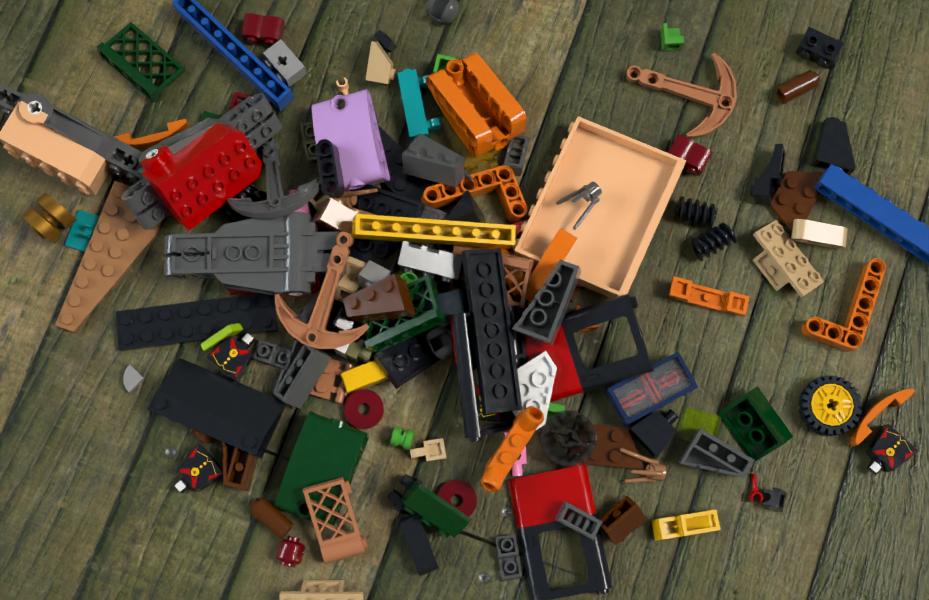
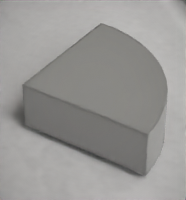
(132, 378)

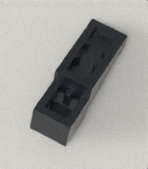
(771, 177)

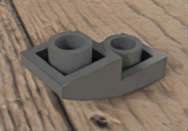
(271, 354)
(508, 557)

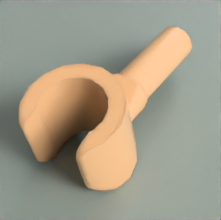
(343, 88)

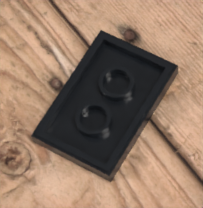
(406, 359)

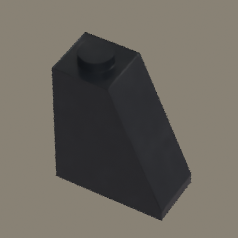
(833, 146)

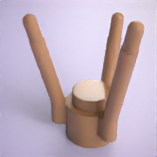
(350, 198)
(653, 471)

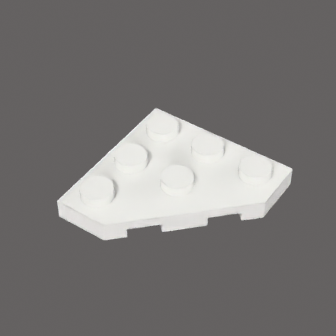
(536, 383)

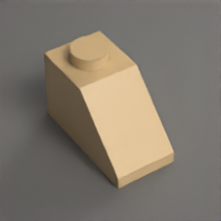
(379, 65)

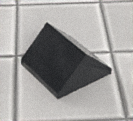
(467, 210)

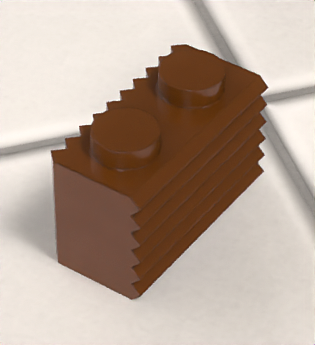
(622, 520)

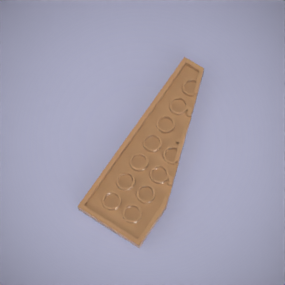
(108, 257)

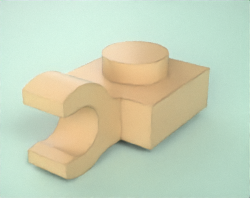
(432, 450)

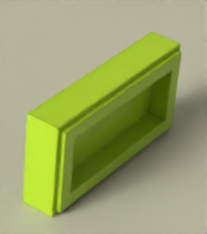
(222, 335)

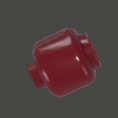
(290, 551)

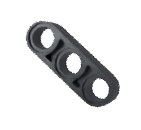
(335, 175)
(418, 544)

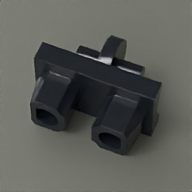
(395, 497)

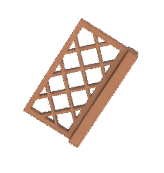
(509, 261)

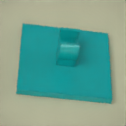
(82, 230)

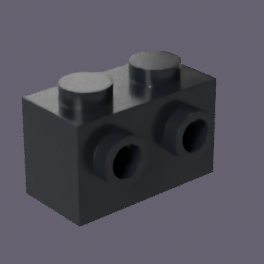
(819, 48)

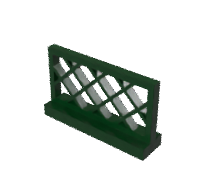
(132, 74)
(411, 327)

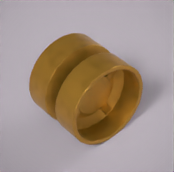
(46, 222)

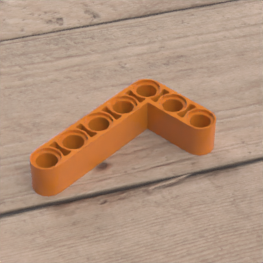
(478, 188)
(855, 312)

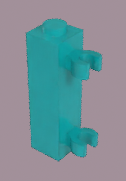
(413, 104)

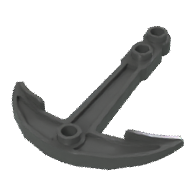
(276, 203)

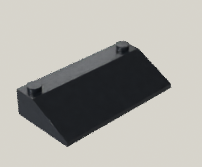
(218, 407)

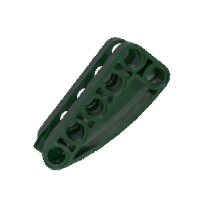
(321, 454)

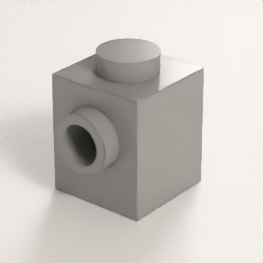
(371, 274)

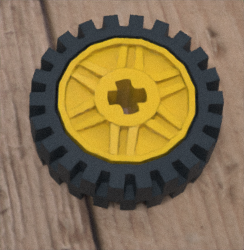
(833, 420)

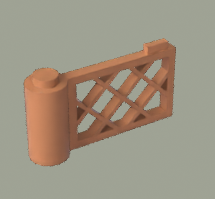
(345, 543)

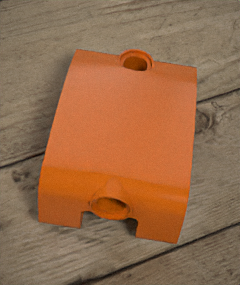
(477, 104)

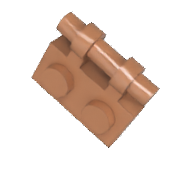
(325, 384)

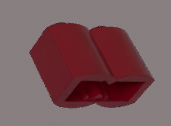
(262, 29)
(694, 154)

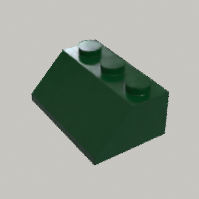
(755, 424)
(434, 510)

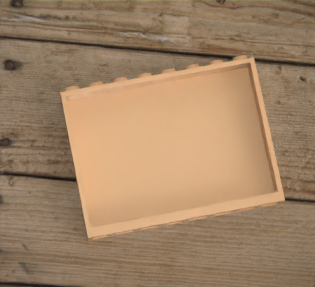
(619, 227)

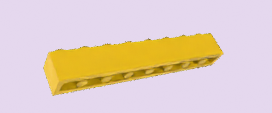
(433, 231)

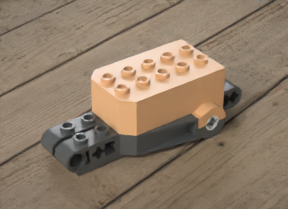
(63, 143)

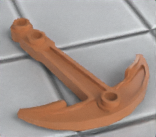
(699, 94)
(320, 315)

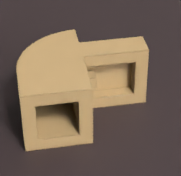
(350, 281)

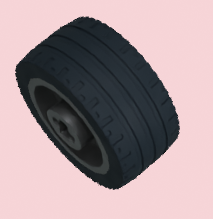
(449, 303)

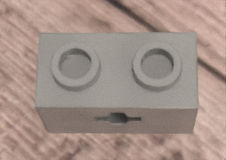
(293, 68)

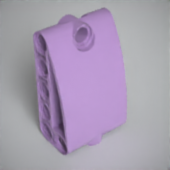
(356, 137)

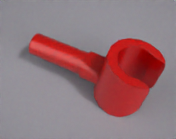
(755, 489)

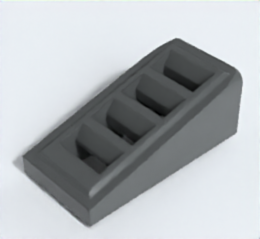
(516, 165)
(562, 511)

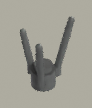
(589, 193)

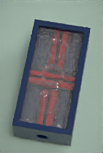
(651, 391)

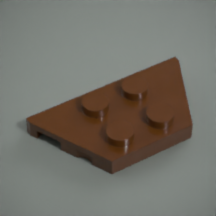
(795, 196)
(608, 452)

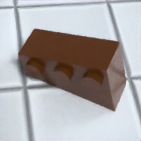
(380, 301)
(238, 467)

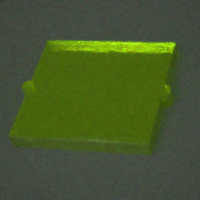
(698, 419)

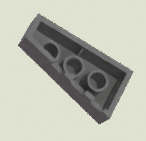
(548, 308)

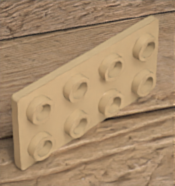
(783, 261)
(321, 591)

